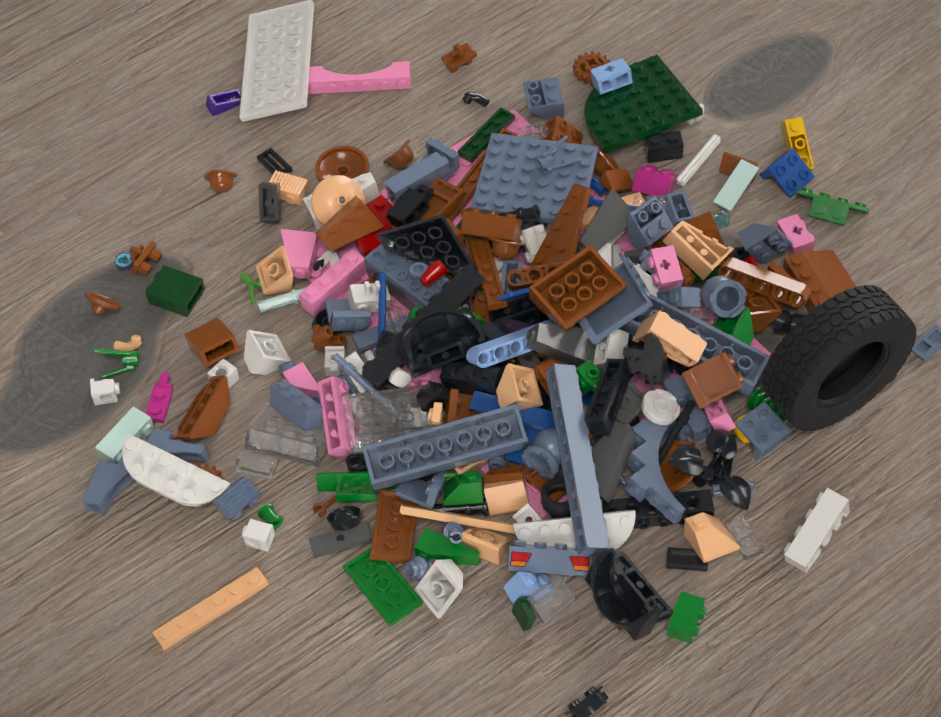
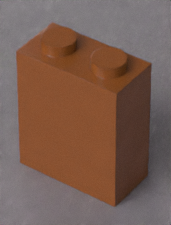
(212, 342)

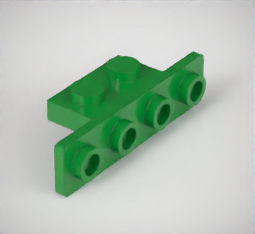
(830, 209)
(349, 486)

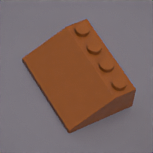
(819, 271)
(576, 288)

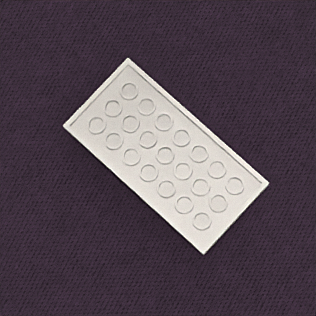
(277, 61)

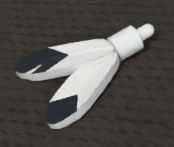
(328, 256)

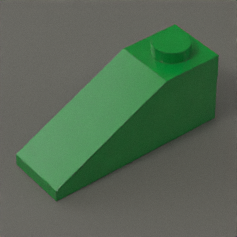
(440, 547)

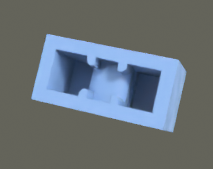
(611, 76)

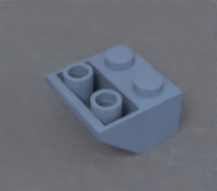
(544, 97)
(678, 207)
(648, 223)
(763, 241)

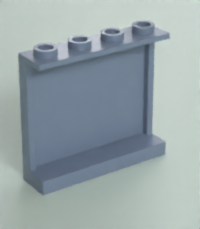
(621, 307)

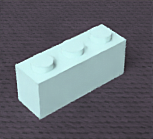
(134, 423)

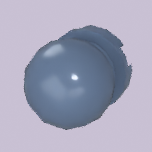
(723, 296)
(543, 454)

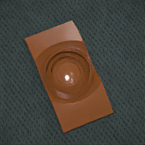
(444, 199)

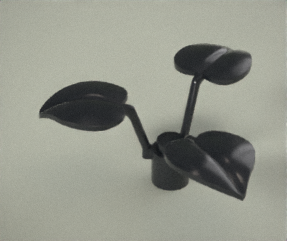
(689, 461)

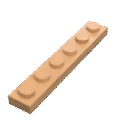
(210, 608)

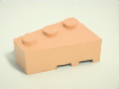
(697, 249)
(676, 339)

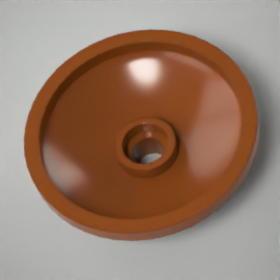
(341, 161)
(673, 476)

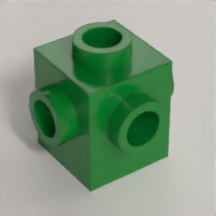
(588, 376)

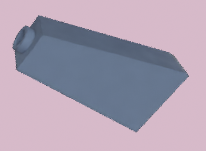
(422, 172)

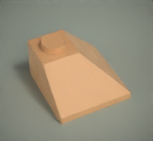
(518, 387)
(708, 537)

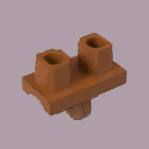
(458, 56)
(140, 264)
(324, 337)

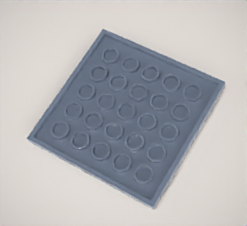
(513, 180)

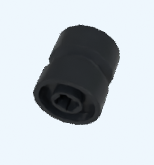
(781, 326)

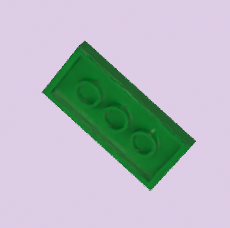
(383, 587)

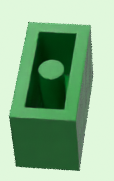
(686, 617)

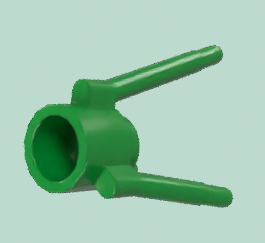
(129, 358)

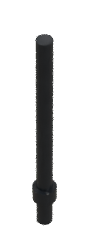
(682, 420)

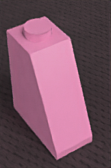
(301, 251)

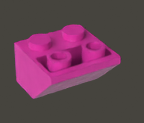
(654, 181)

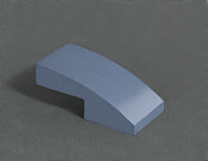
(928, 344)

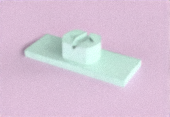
(736, 185)

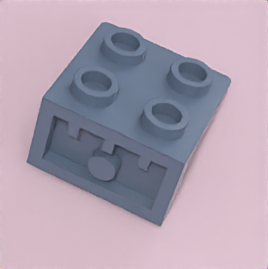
(763, 430)
(422, 492)

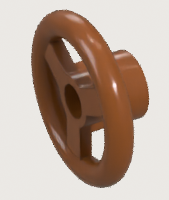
(101, 302)

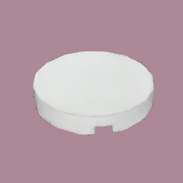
(660, 407)

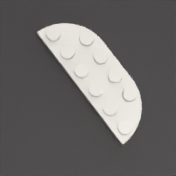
(170, 474)
(560, 530)

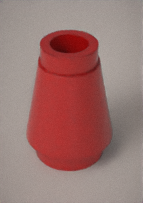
(433, 273)

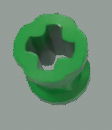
(269, 515)

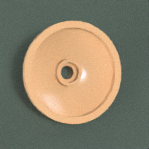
(327, 193)

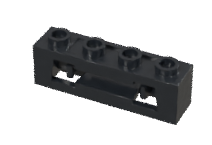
(608, 397)

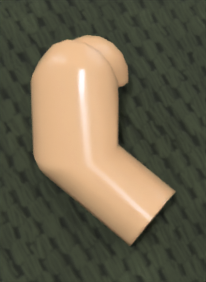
(129, 346)

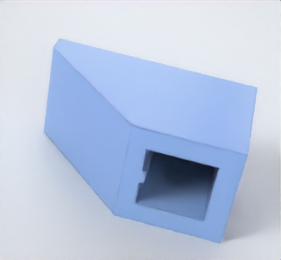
(524, 584)

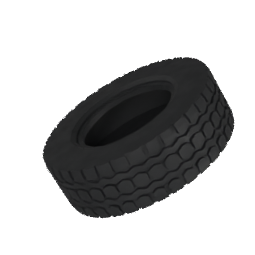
(838, 357)

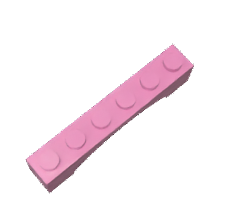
(393, 77)

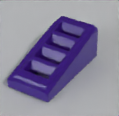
(218, 102)

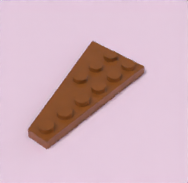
(562, 237)

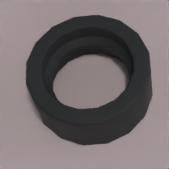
(550, 506)

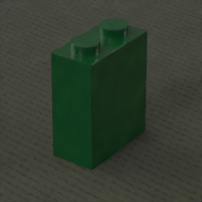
(175, 291)

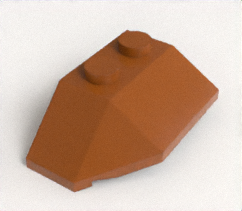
(206, 410)

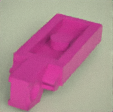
(160, 399)

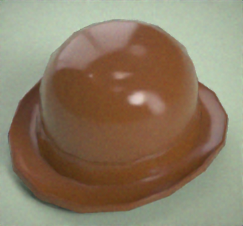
(401, 157)
(605, 162)
(220, 179)
(505, 249)

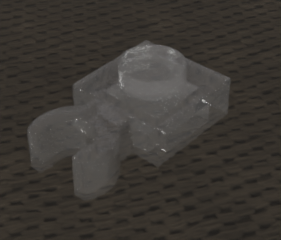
(532, 131)

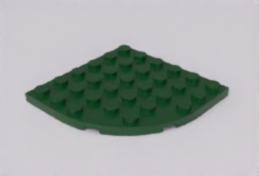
(641, 108)

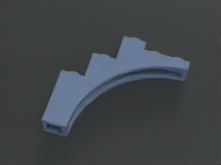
(113, 477)
(648, 481)

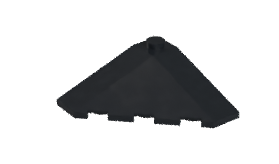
(427, 242)

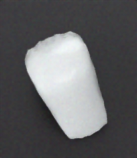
(400, 377)

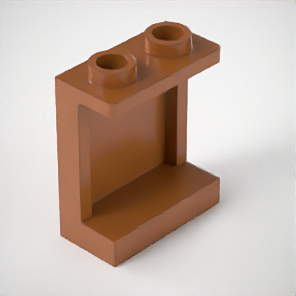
(713, 379)

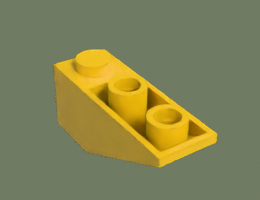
(795, 137)

